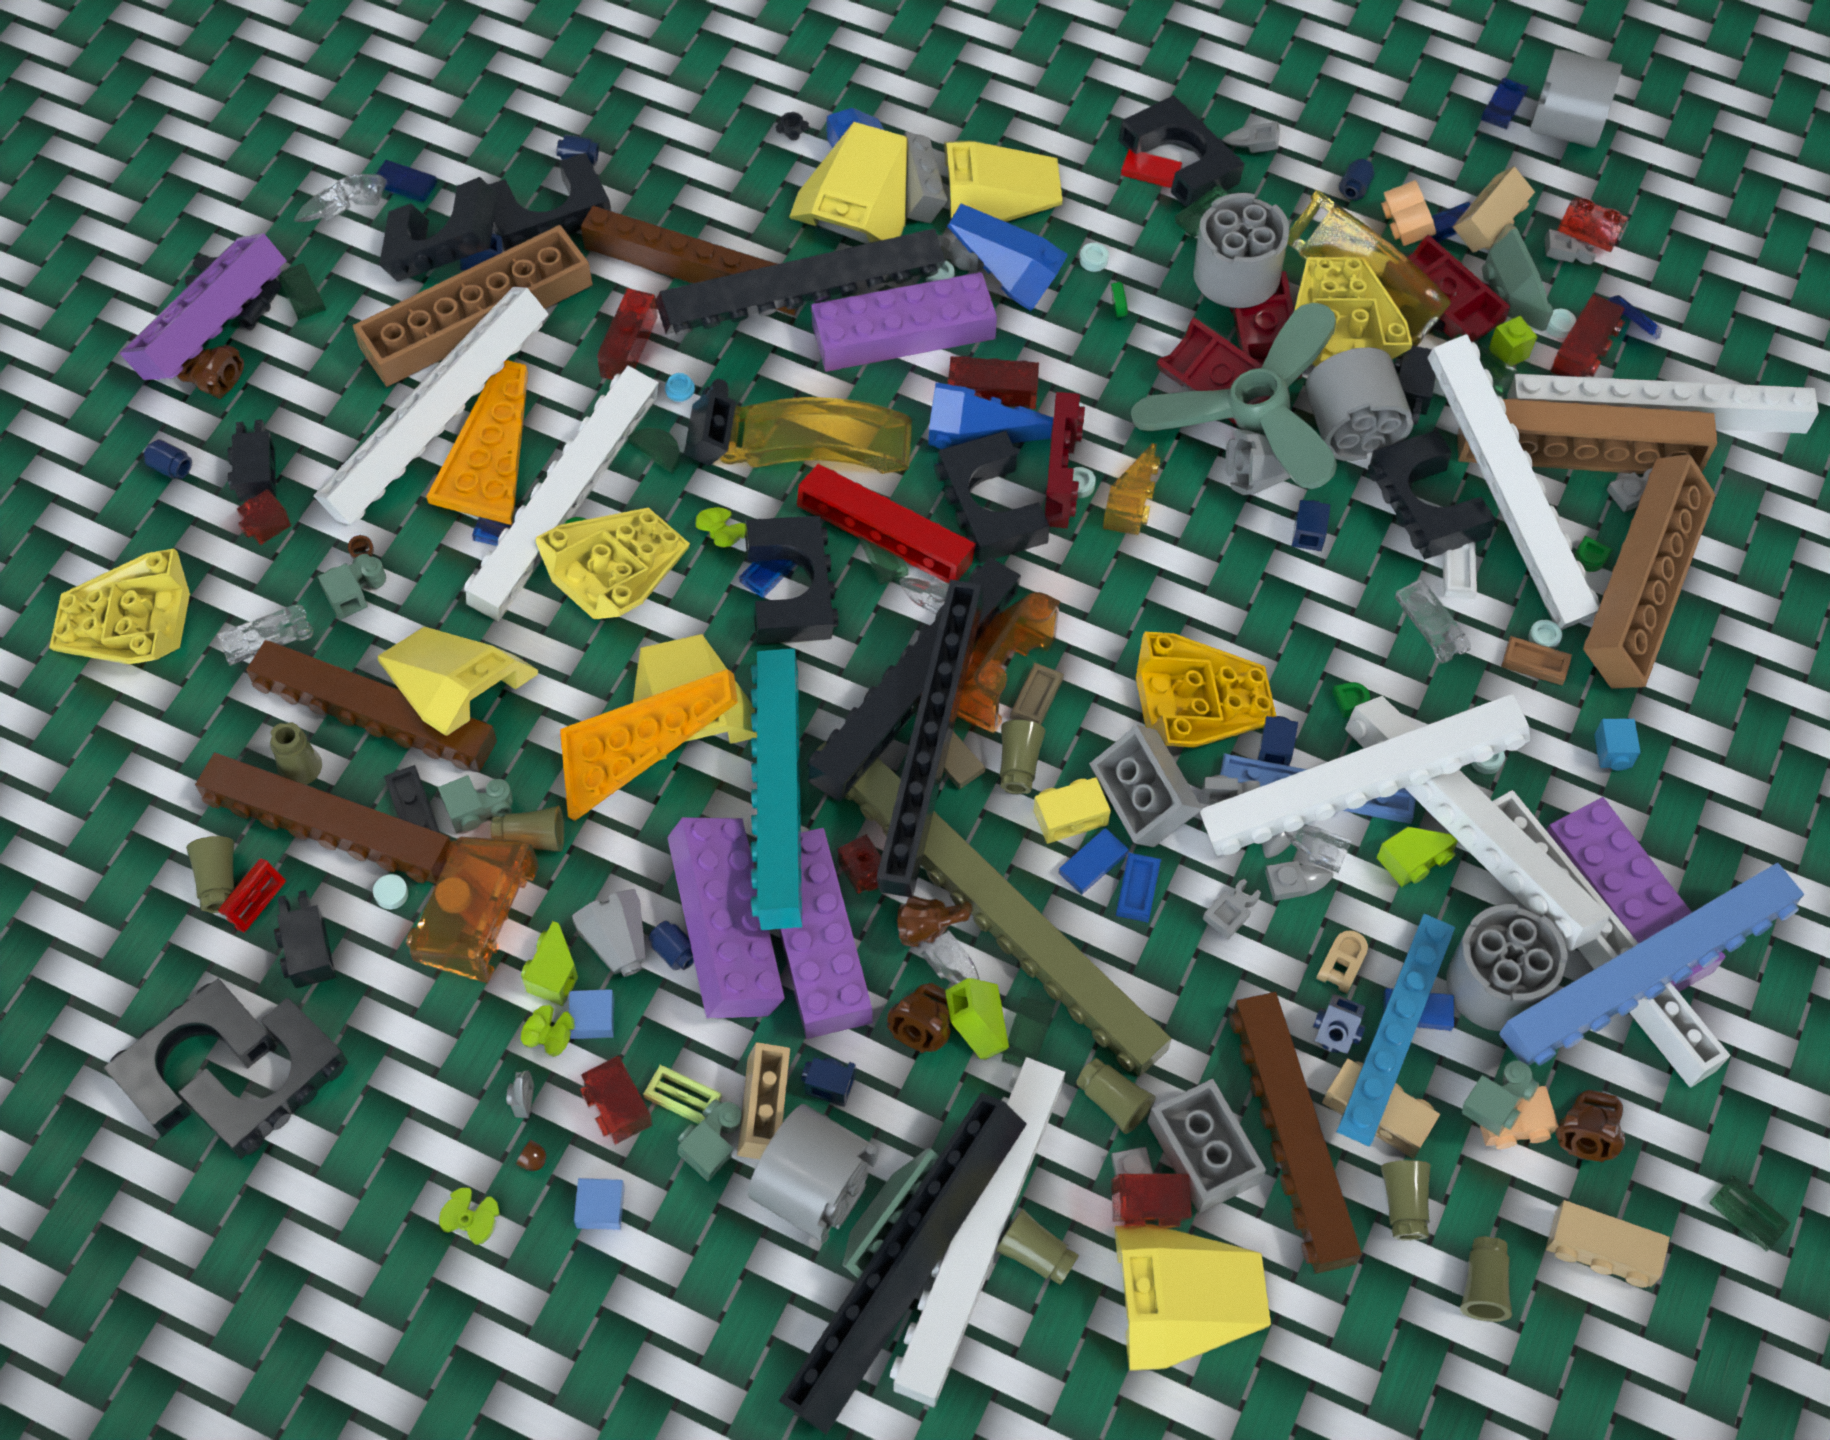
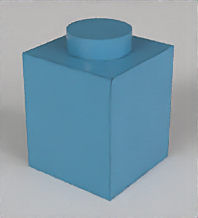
(1617, 743)

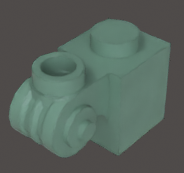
(344, 584)
(470, 808)
(1497, 1105)
(703, 1145)

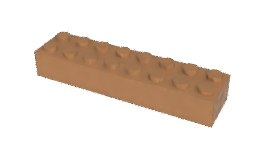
(438, 319)
(1605, 435)
(1649, 572)

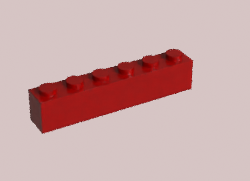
(859, 508)

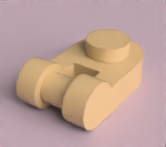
(1348, 950)

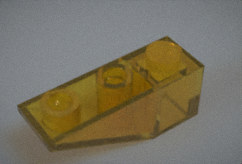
(1129, 493)

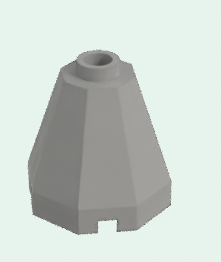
(1252, 463)
(614, 931)

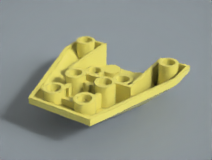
(1001, 180)
(859, 185)
(1360, 306)
(611, 559)
(126, 612)
(682, 662)
(447, 671)
(1186, 1294)

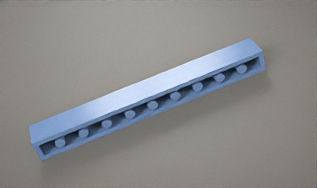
(1651, 965)

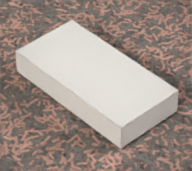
(1460, 572)

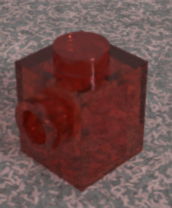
(262, 517)
(860, 863)

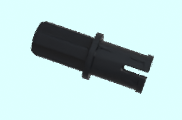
(260, 304)

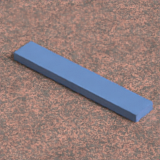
(1397, 807)

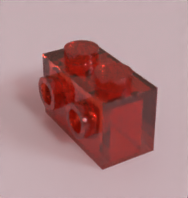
(1593, 223)
(615, 1100)
(1151, 1199)

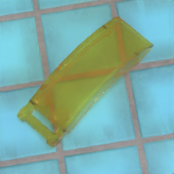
(1347, 236)
(821, 431)

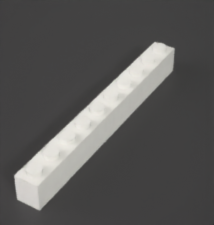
(1733, 404)
(431, 406)
(1513, 482)
(562, 492)
(1366, 775)
(1490, 835)
(1666, 1018)
(973, 1248)

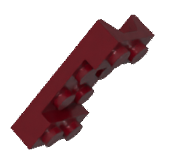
(1473, 304)
(1261, 323)
(1207, 362)
(1061, 488)

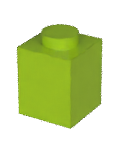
(1513, 341)

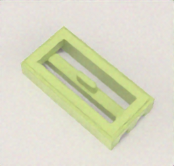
(674, 1106)

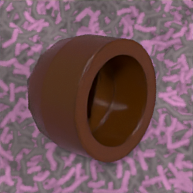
(360, 543)
(532, 1157)

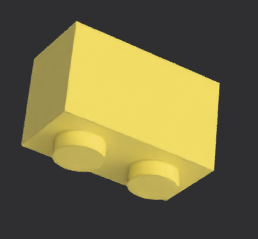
(1071, 809)

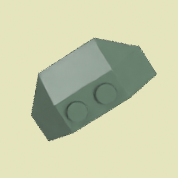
(1516, 279)
(884, 1212)

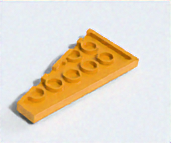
(484, 460)
(624, 742)

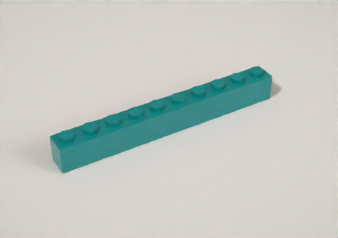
(777, 791)

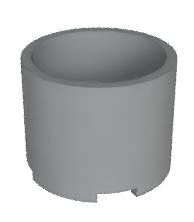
(1576, 98)
(1240, 250)
(1358, 403)
(1505, 965)
(812, 1172)

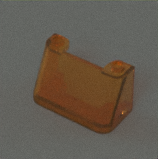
(1017, 628)
(471, 905)

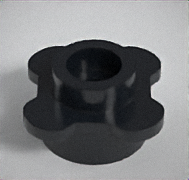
(792, 125)

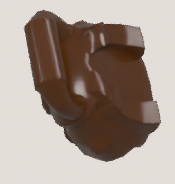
(213, 370)
(927, 919)
(920, 1020)
(1591, 1130)

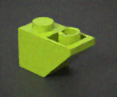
(1414, 852)
(552, 969)
(978, 1016)

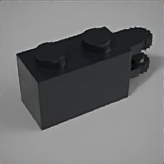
(1416, 379)
(710, 424)
(252, 462)
(304, 943)

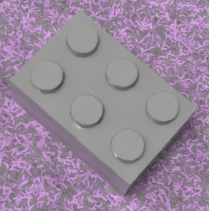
(1145, 786)
(1206, 1143)

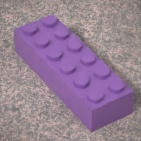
(204, 308)
(903, 321)
(1623, 875)
(726, 941)
(823, 951)

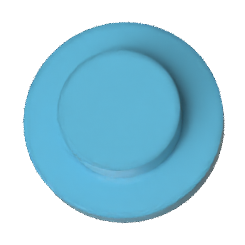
(679, 387)

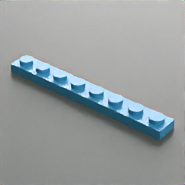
(1395, 1031)

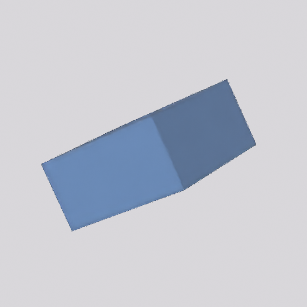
(592, 1013)
(599, 1204)

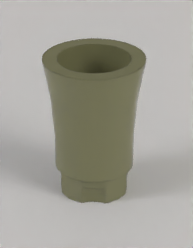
(294, 754)
(1020, 754)
(540, 828)
(212, 870)
(1115, 1095)
(1408, 1198)
(1037, 1248)
(1487, 1281)

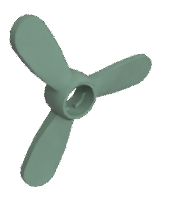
(1292, 440)

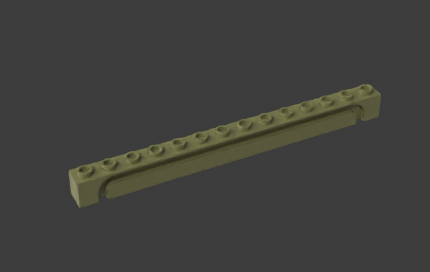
(1023, 931)

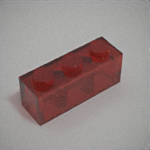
(627, 333)
(1589, 339)
(1005, 379)

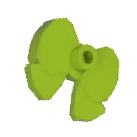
(714, 522)
(538, 1030)
(457, 1215)

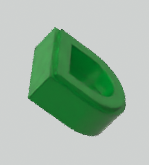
(1119, 299)
(1592, 554)
(1349, 696)

